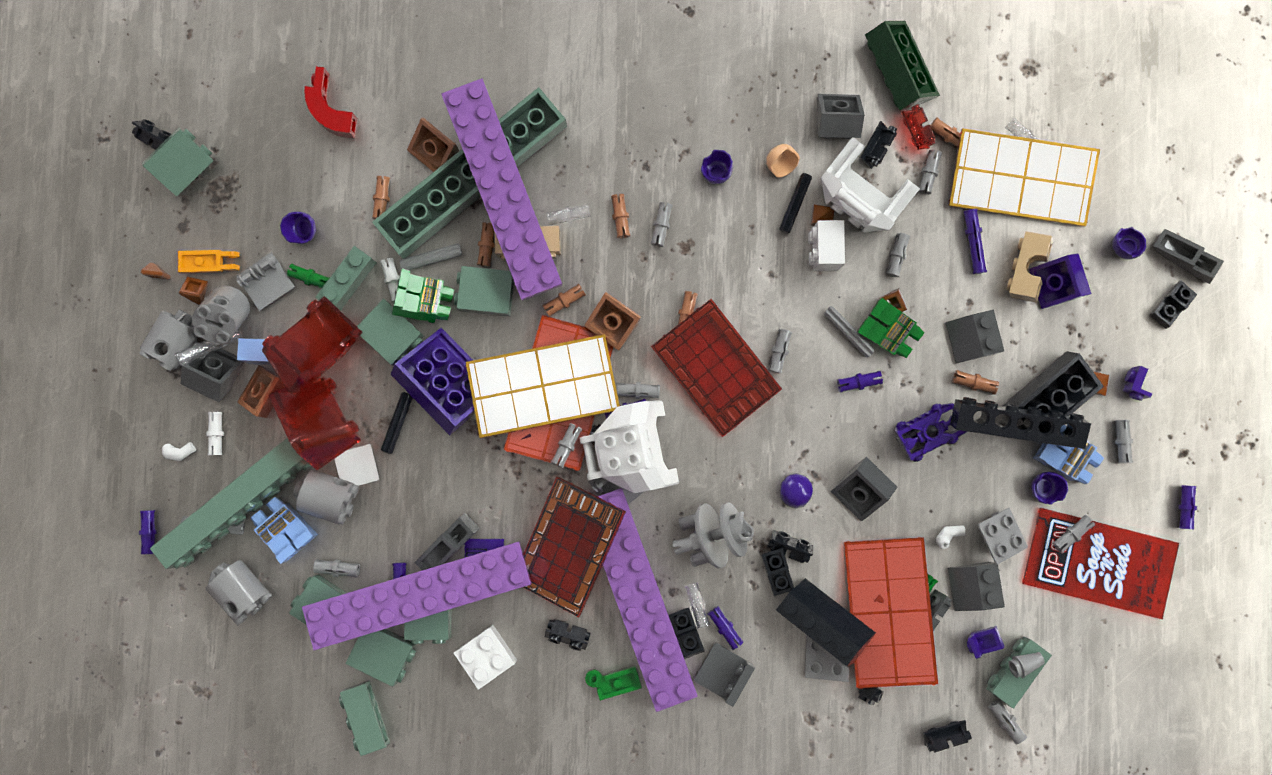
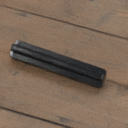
(795, 203)
(396, 423)

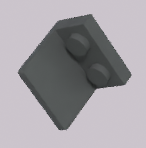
(724, 673)

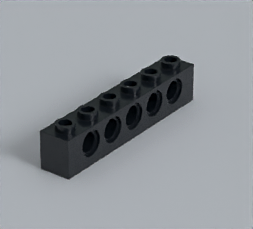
(1074, 436)

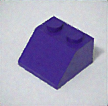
(1061, 280)

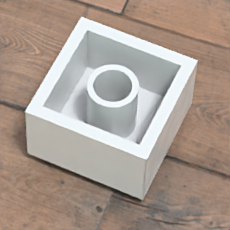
(827, 245)
(485, 657)

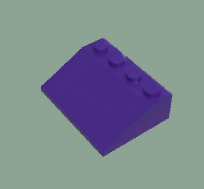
(438, 380)

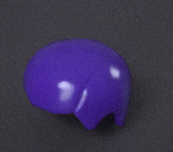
(717, 167)
(298, 227)
(1129, 243)
(1049, 487)
(796, 490)

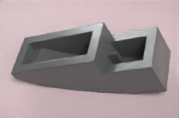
(1188, 256)
(448, 543)

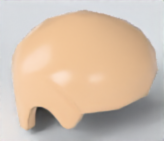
(782, 160)

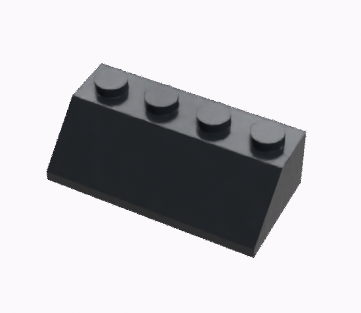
(1059, 387)
(826, 622)

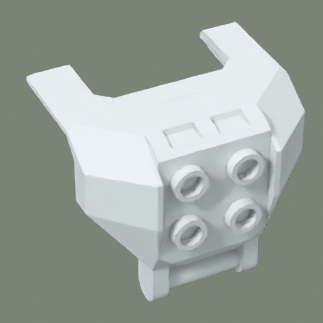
(858, 197)
(630, 449)

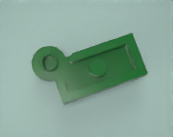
(614, 683)

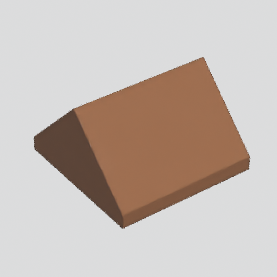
(431, 145)
(613, 320)
(256, 394)

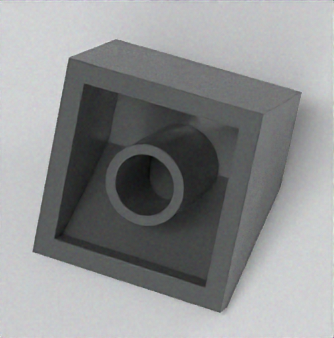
(839, 116)
(974, 336)
(212, 375)
(864, 489)
(976, 587)

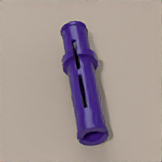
(975, 241)

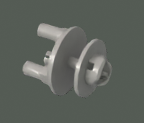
(714, 535)

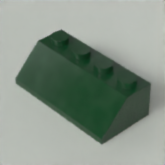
(901, 64)

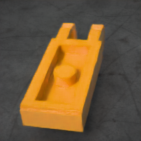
(206, 261)

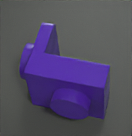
(1134, 382)
(985, 641)

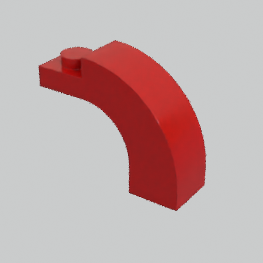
(334, 121)

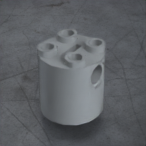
(220, 314)
(174, 332)
(325, 496)
(237, 590)

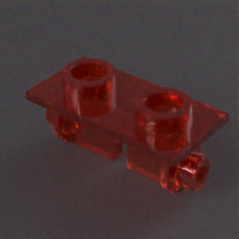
(921, 136)

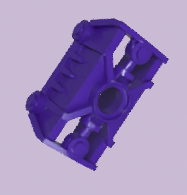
(921, 424)

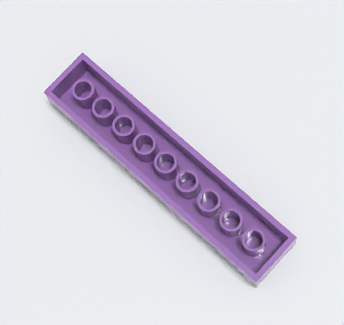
(502, 189)
(416, 595)
(646, 614)

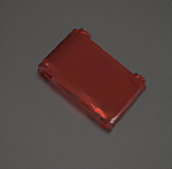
(310, 345)
(315, 422)

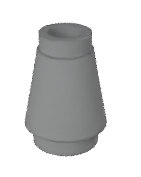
(1025, 664)

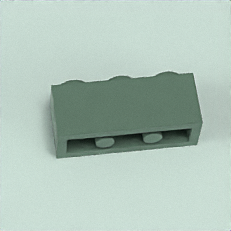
(347, 278)
(1005, 684)
(364, 718)

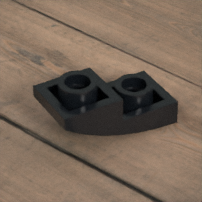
(1173, 304)
(777, 572)
(686, 633)

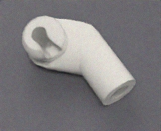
(177, 454)
(947, 533)

